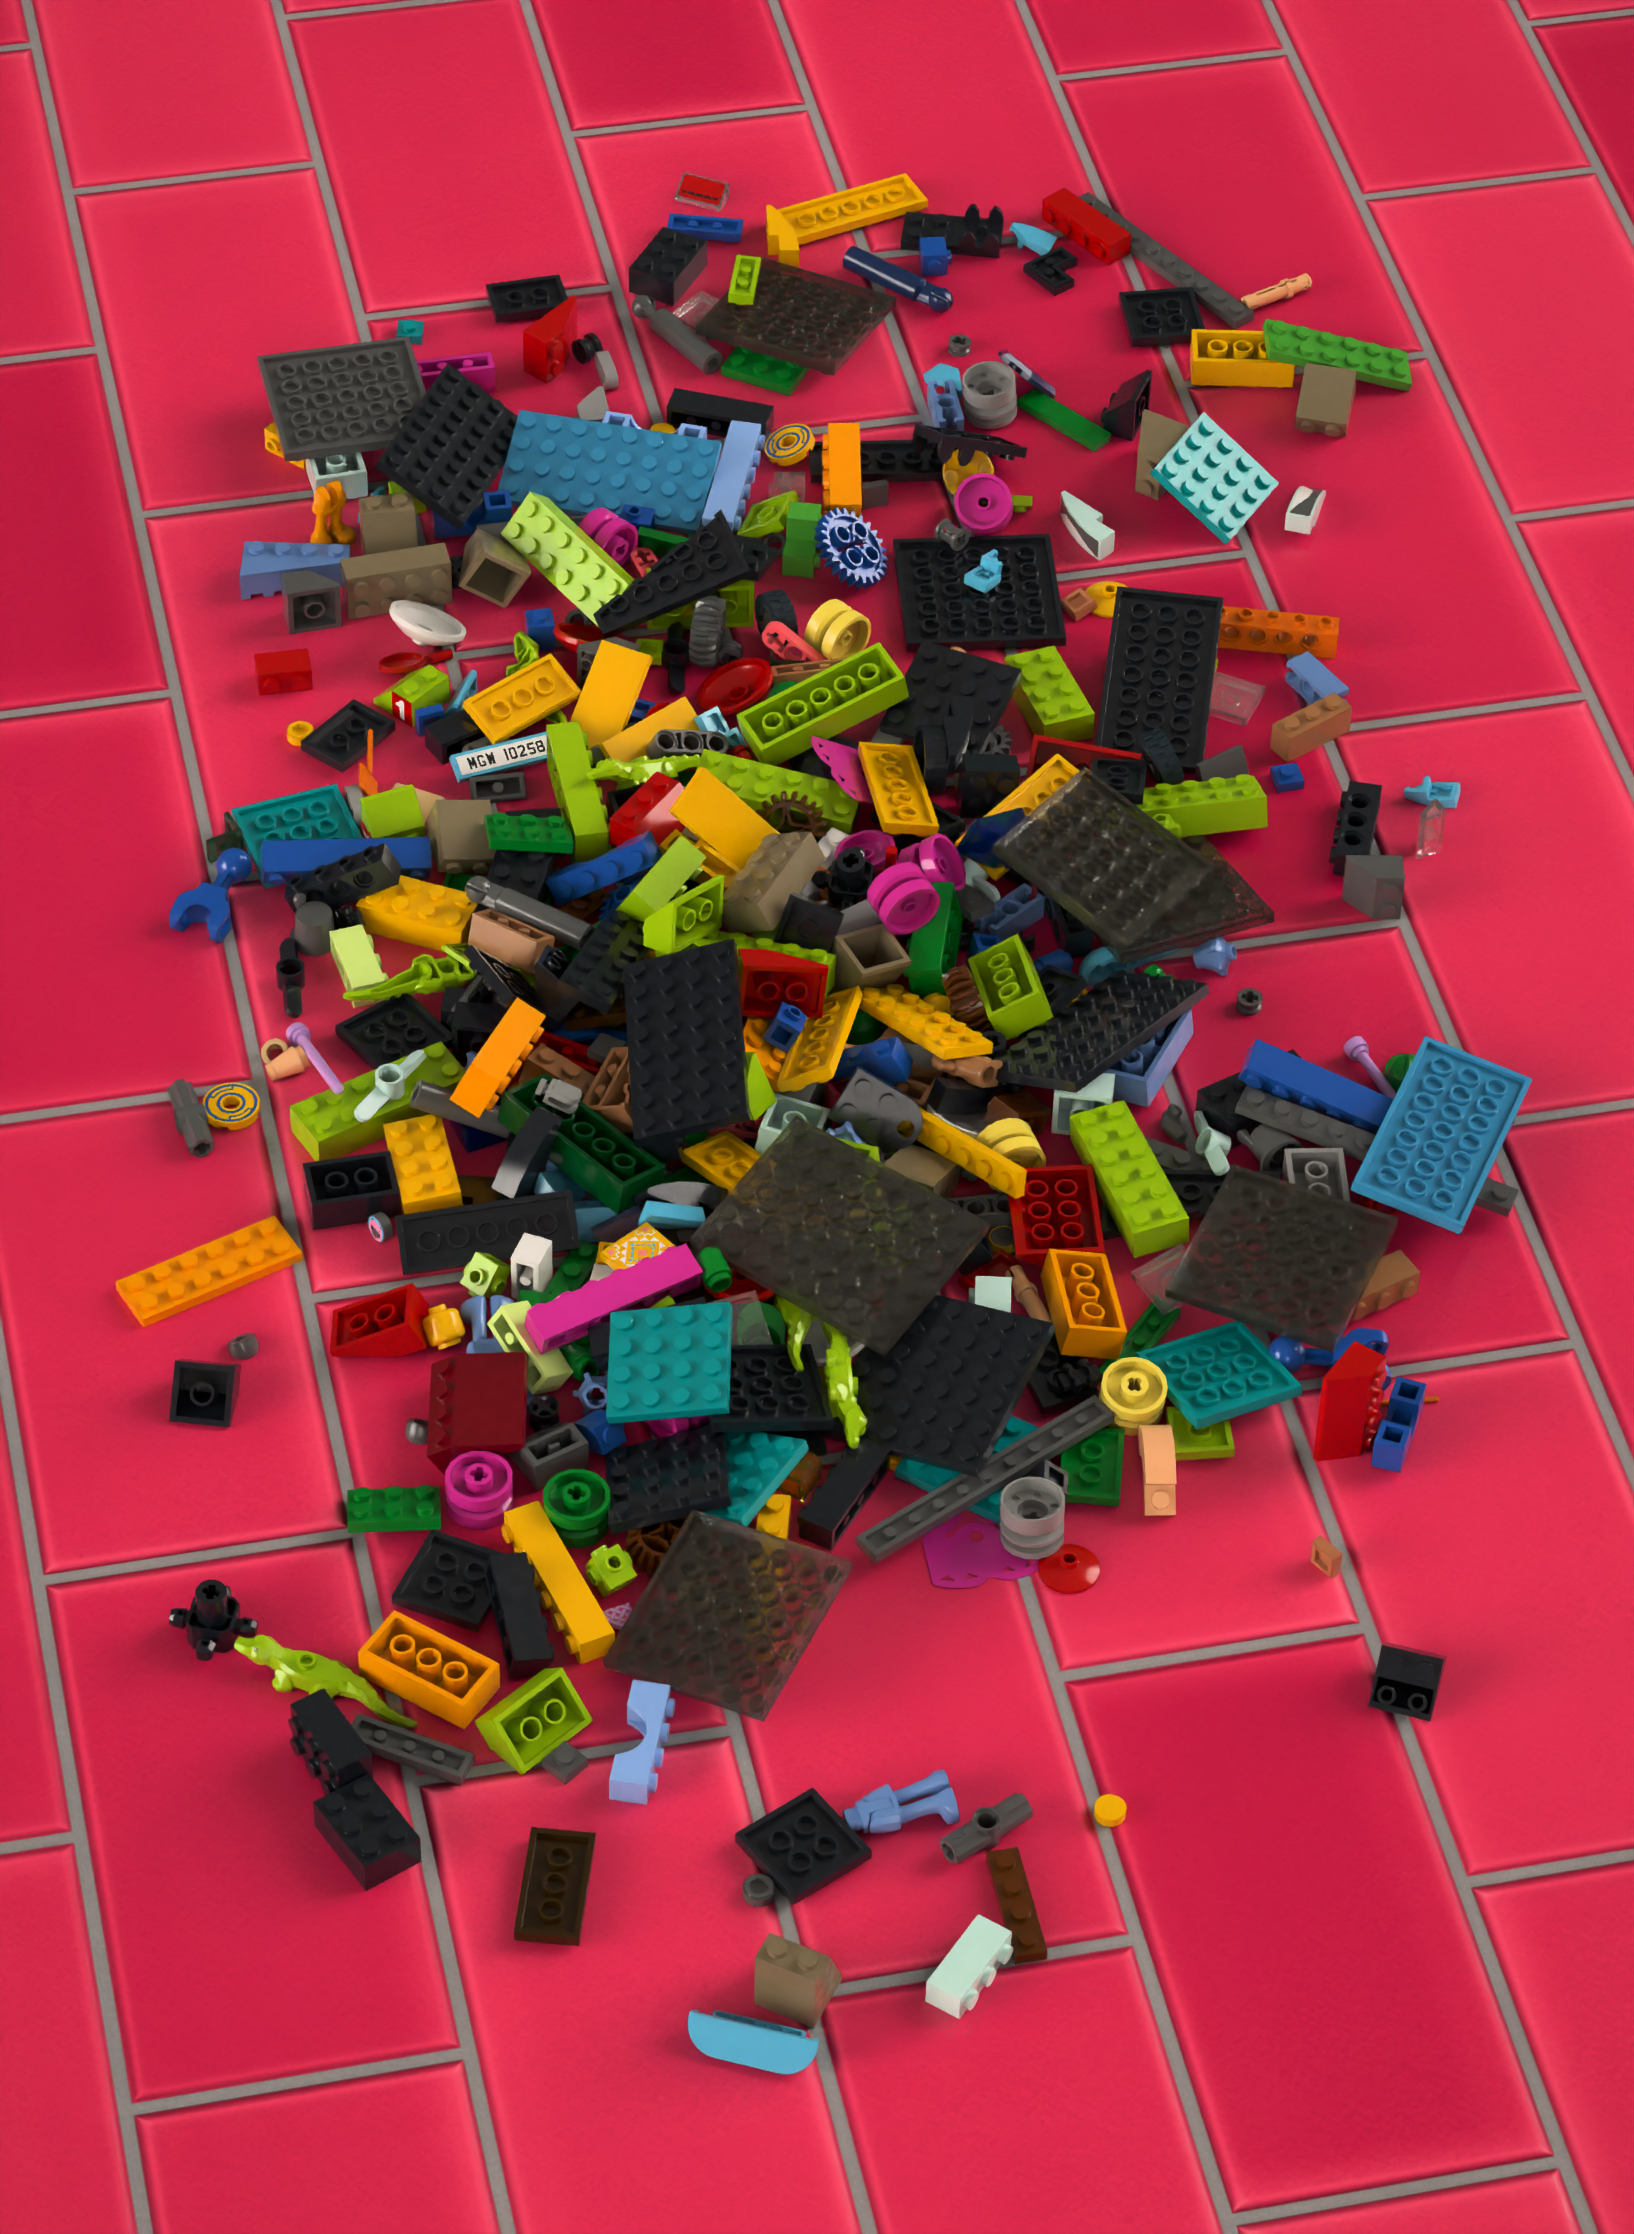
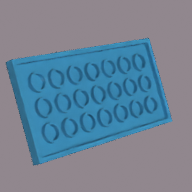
(610, 465)
(1441, 1135)

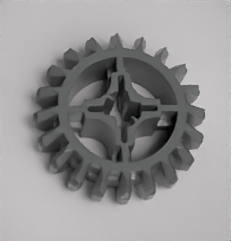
(707, 631)

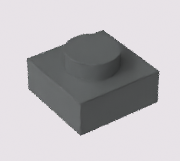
(565, 1762)

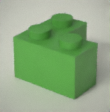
(799, 553)

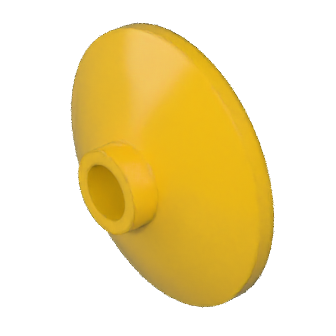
(1104, 595)

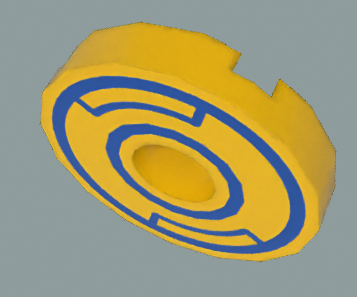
(777, 443)
(231, 1094)

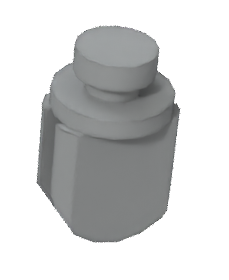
(559, 1095)

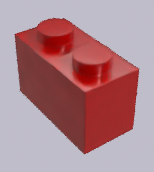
(283, 671)

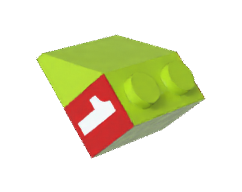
(415, 691)
(392, 814)

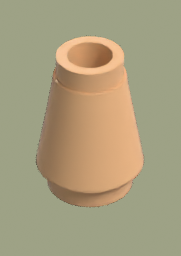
(288, 1063)

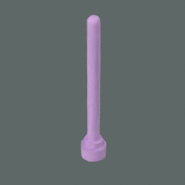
(300, 1035)
(1358, 1050)

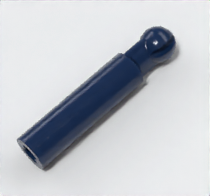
(897, 279)

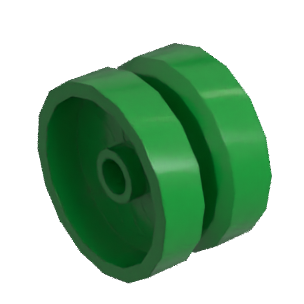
(578, 1507)

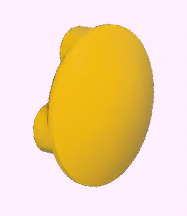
(954, 474)

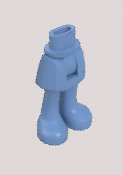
(474, 1313)
(882, 1811)

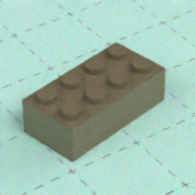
(408, 574)
(764, 884)

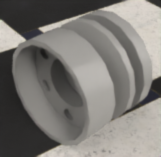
(989, 395)
(1032, 1517)

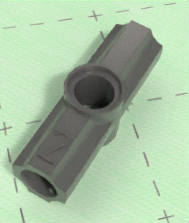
(191, 1118)
(986, 1828)

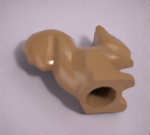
(975, 1069)

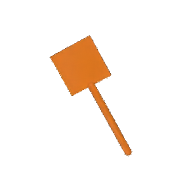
(366, 781)

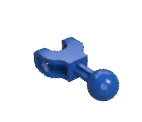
(211, 901)
(1293, 1354)

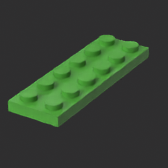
(1304, 345)

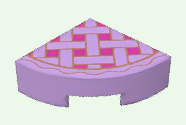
(618, 1615)

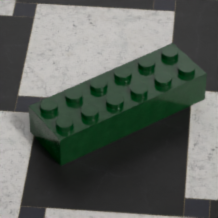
(587, 1148)

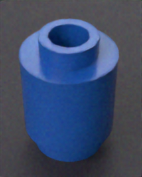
(1056, 958)

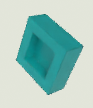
(411, 328)

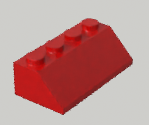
(1076, 753)
(1350, 1404)

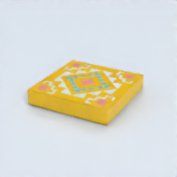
(634, 1246)

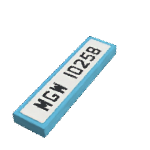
(500, 757)

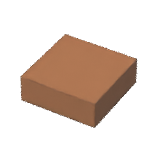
(1078, 604)
(1326, 1557)

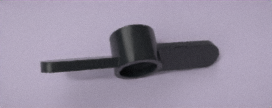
(676, 657)
(290, 977)

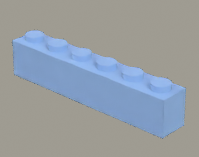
(735, 473)

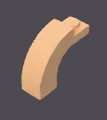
(1159, 1469)

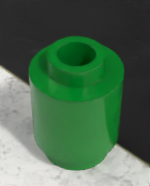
(715, 1269)
(580, 1361)

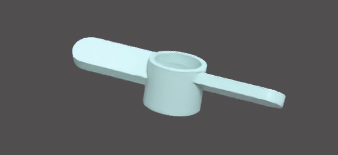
(977, 877)
(389, 1085)
(1212, 1145)

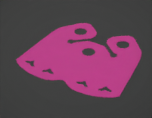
(846, 764)
(962, 1556)

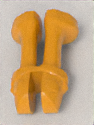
(331, 502)

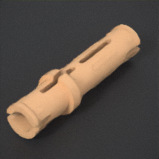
(1284, 289)
(1027, 1294)

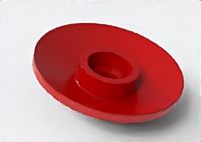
(1069, 1569)

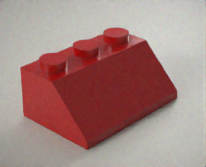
(648, 811)

